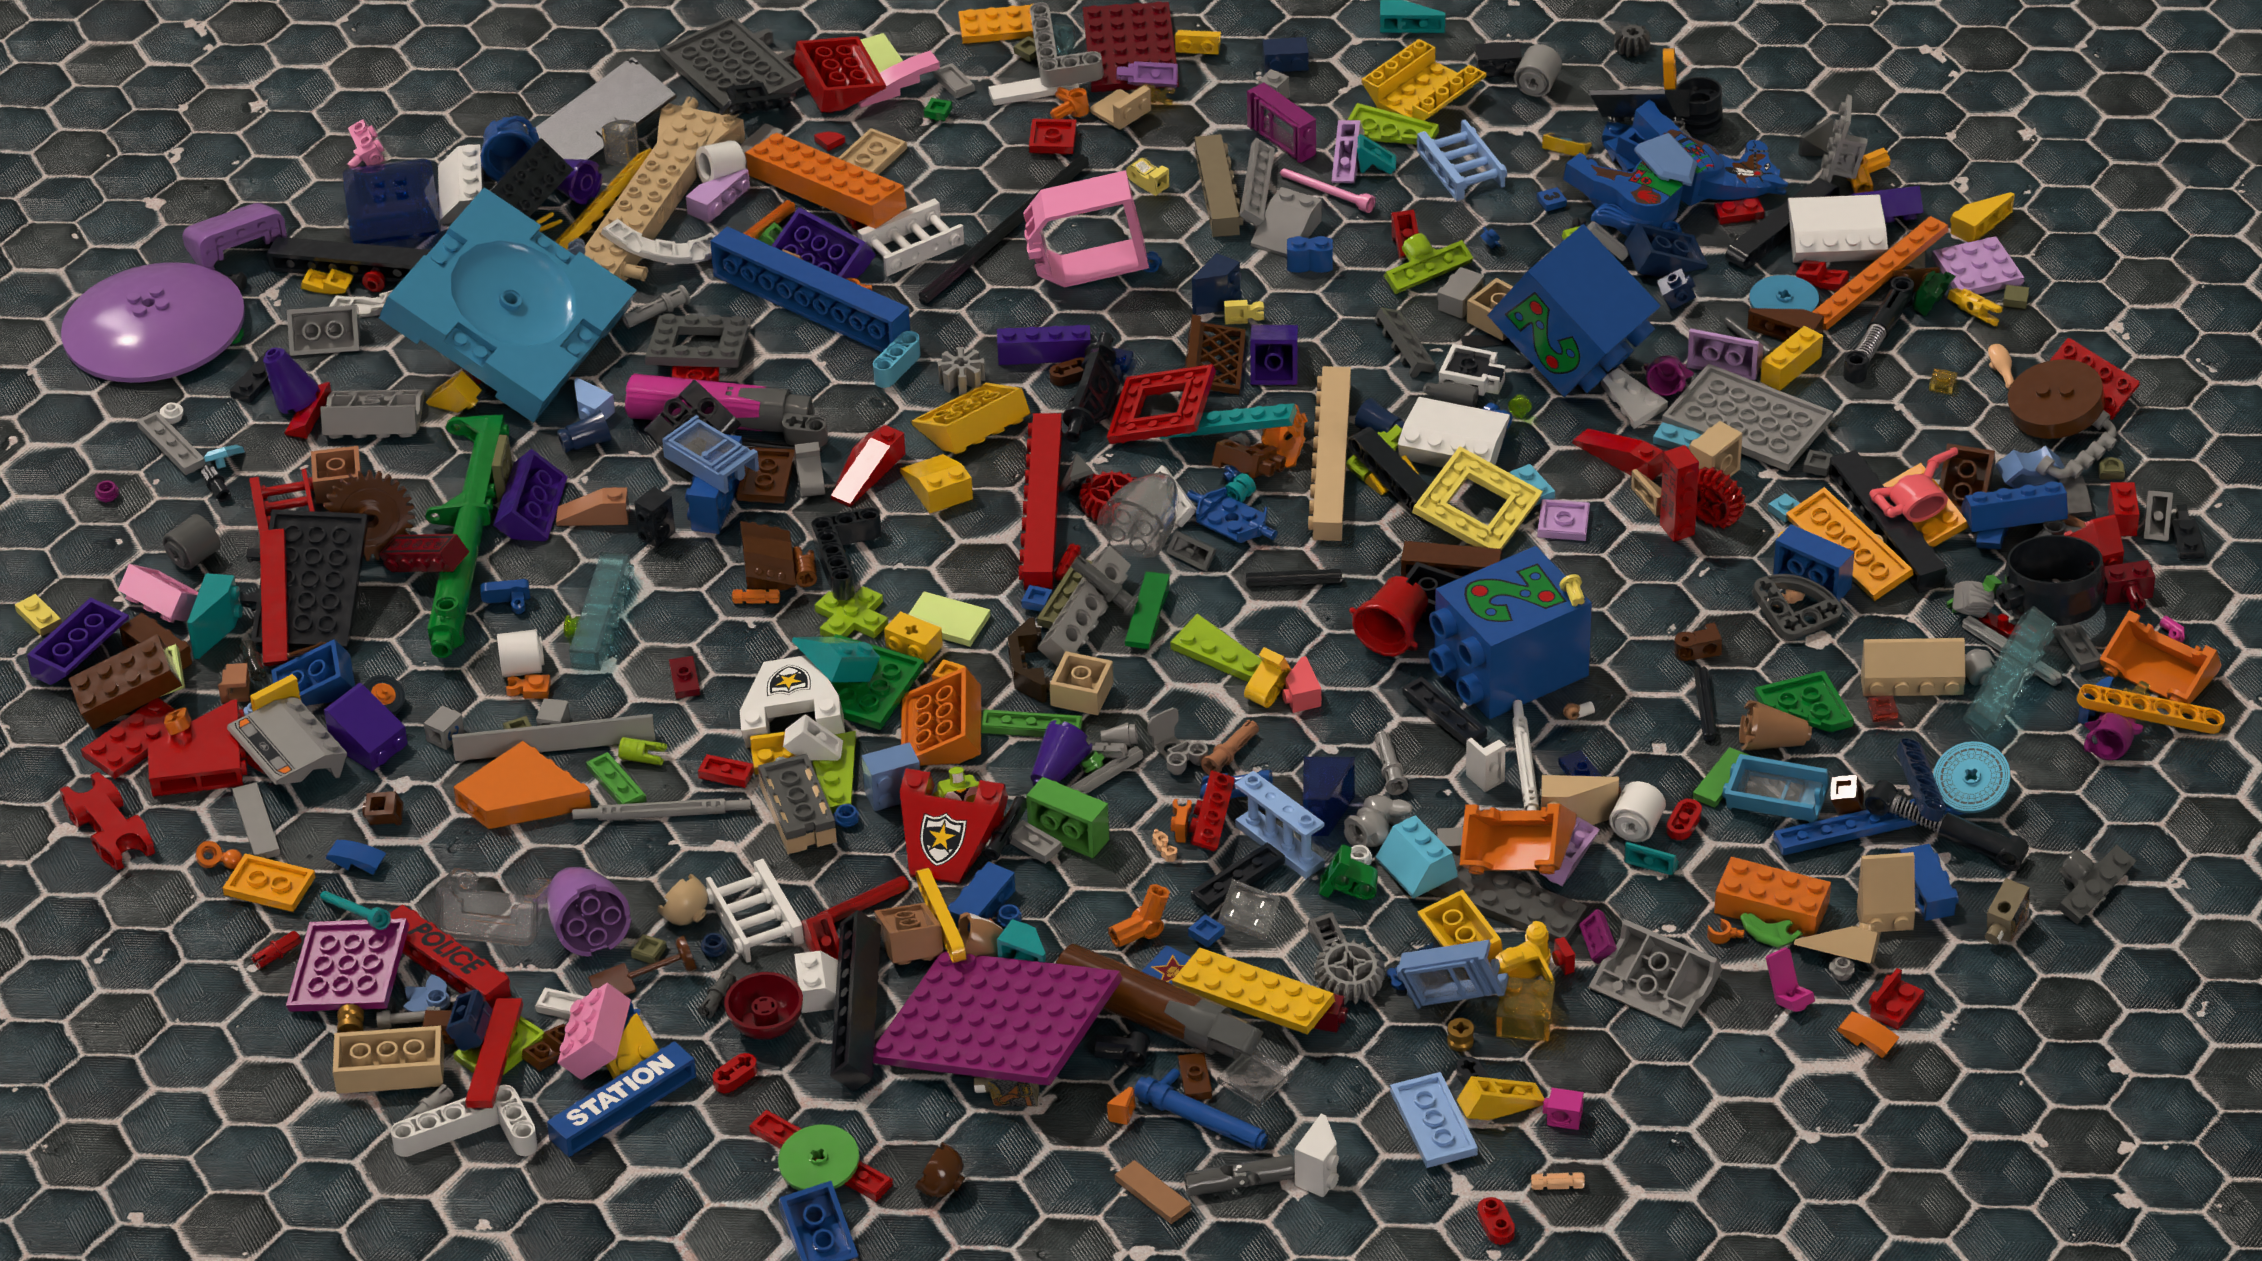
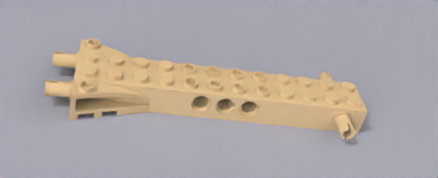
(661, 181)

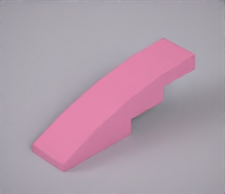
(903, 75)

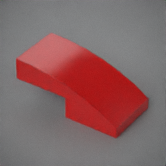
(1818, 275)

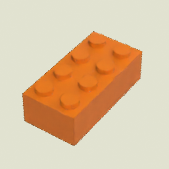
(1772, 895)

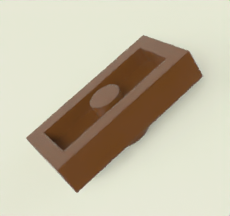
(1195, 1076)

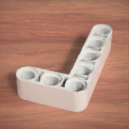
(457, 1121)

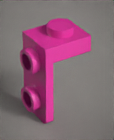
(1785, 983)

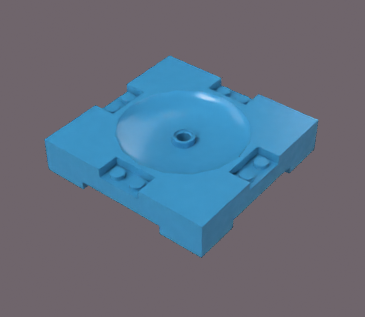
(508, 303)

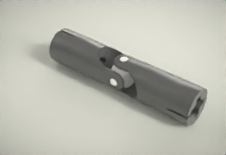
(1221, 1178)

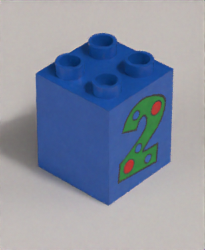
(1576, 313)
(1510, 633)

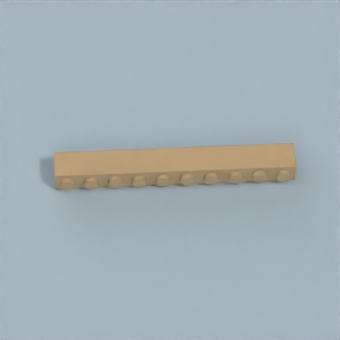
(1331, 453)

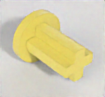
(1571, 585)

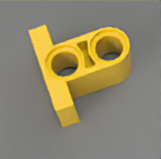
(1268, 678)

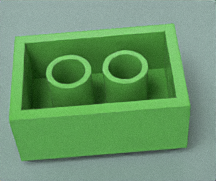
(1069, 816)

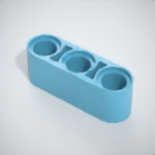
(896, 359)

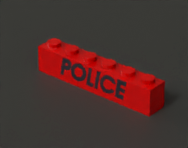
(450, 960)

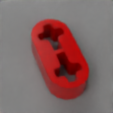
(736, 1074)

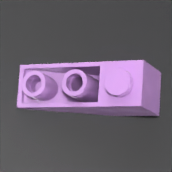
(716, 195)

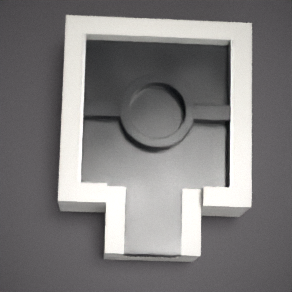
(1473, 368)

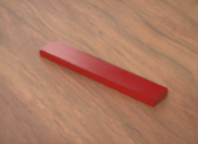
(274, 597)
(494, 1053)
(865, 1179)

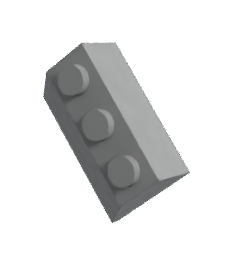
(323, 330)

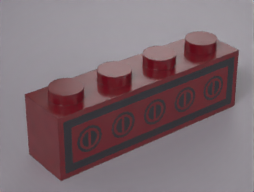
(424, 553)

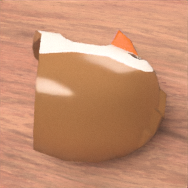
(982, 935)

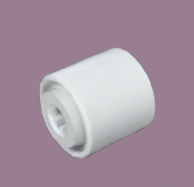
(719, 160)
(520, 653)
(1637, 811)

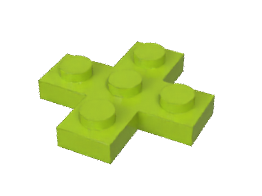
(852, 614)

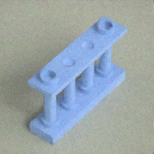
(1448, 172)
(1294, 818)

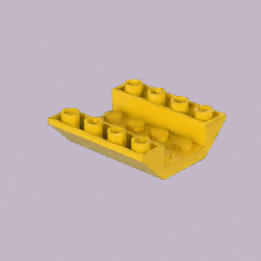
(1416, 83)

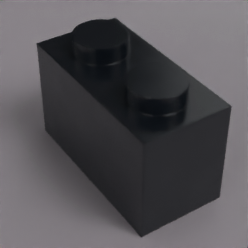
(1498, 58)

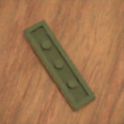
(1059, 598)

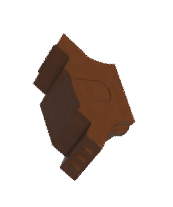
(767, 557)

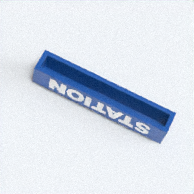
(621, 1099)

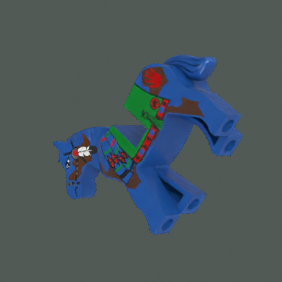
(1643, 198)

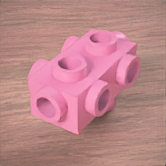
(368, 148)

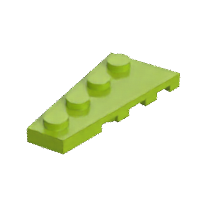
(1390, 126)
(1215, 648)
(838, 776)

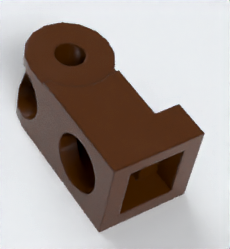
(1698, 644)

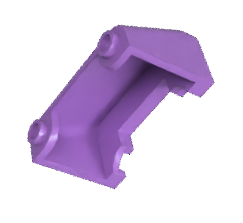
(210, 237)

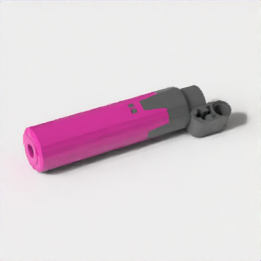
(752, 405)

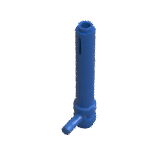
(1166, 1098)

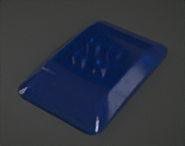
(391, 201)

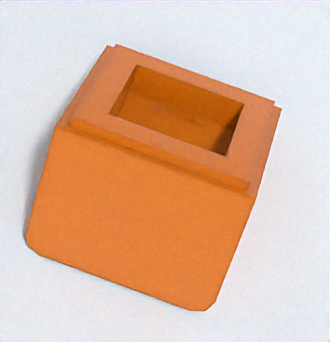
(1122, 1107)

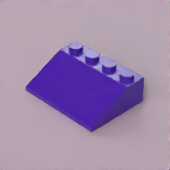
(824, 245)

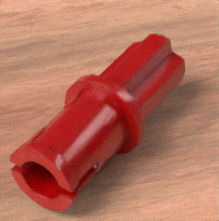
(276, 949)

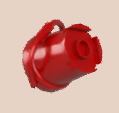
(1390, 617)

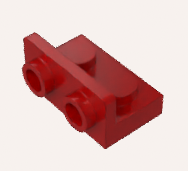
(1894, 1000)

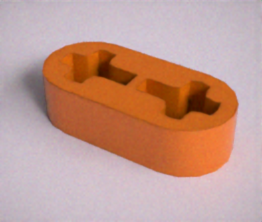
(177, 721)

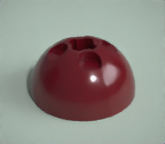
(764, 1005)

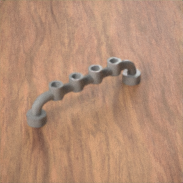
(2085, 458)

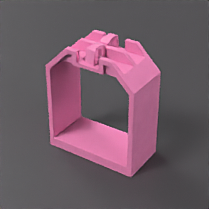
(1094, 262)

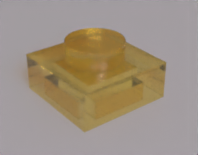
(1943, 381)

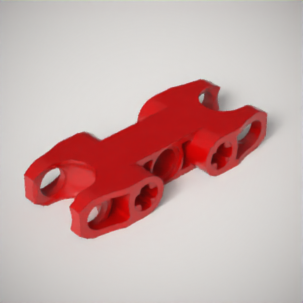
(112, 829)

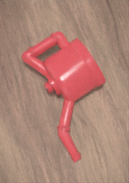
(1915, 494)

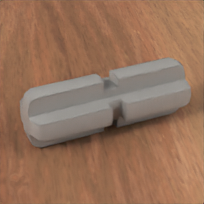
(1111, 750)

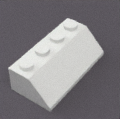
(459, 181)

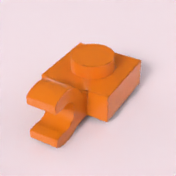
(1180, 823)

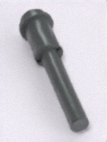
(1743, 333)

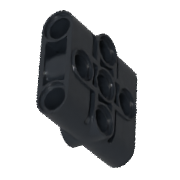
(699, 400)

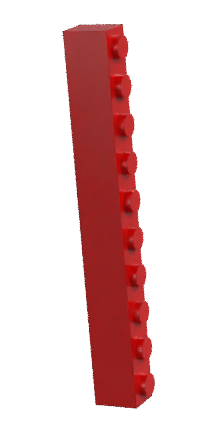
(1042, 502)

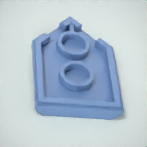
(1667, 159)

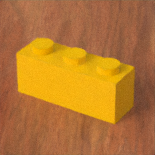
(1791, 358)

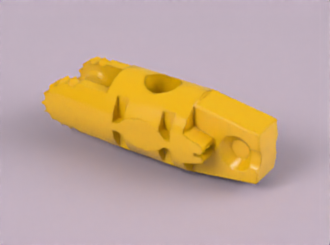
(1975, 305)

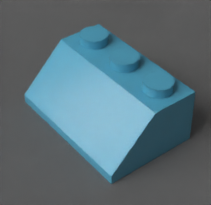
(1416, 857)

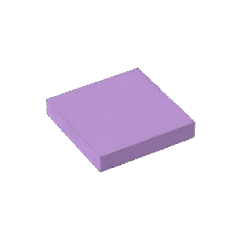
(1563, 520)

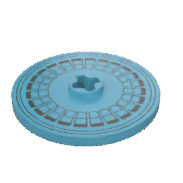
(1970, 795)

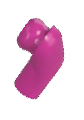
(2175, 630)

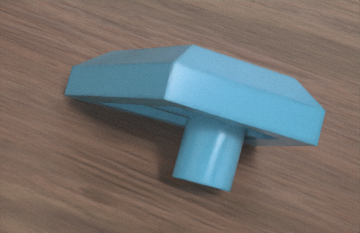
(219, 454)

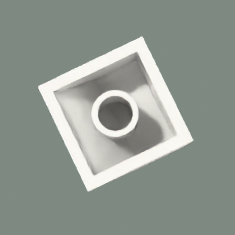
(817, 979)
(1317, 1159)

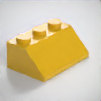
(1459, 921)

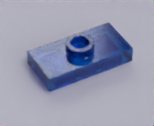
(1577, 765)

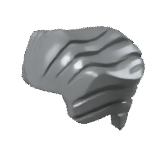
(1972, 599)

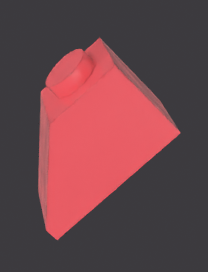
(1302, 687)

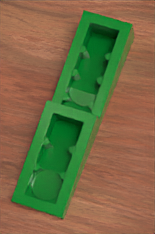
(1147, 610)

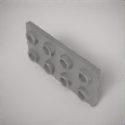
(1844, 149)

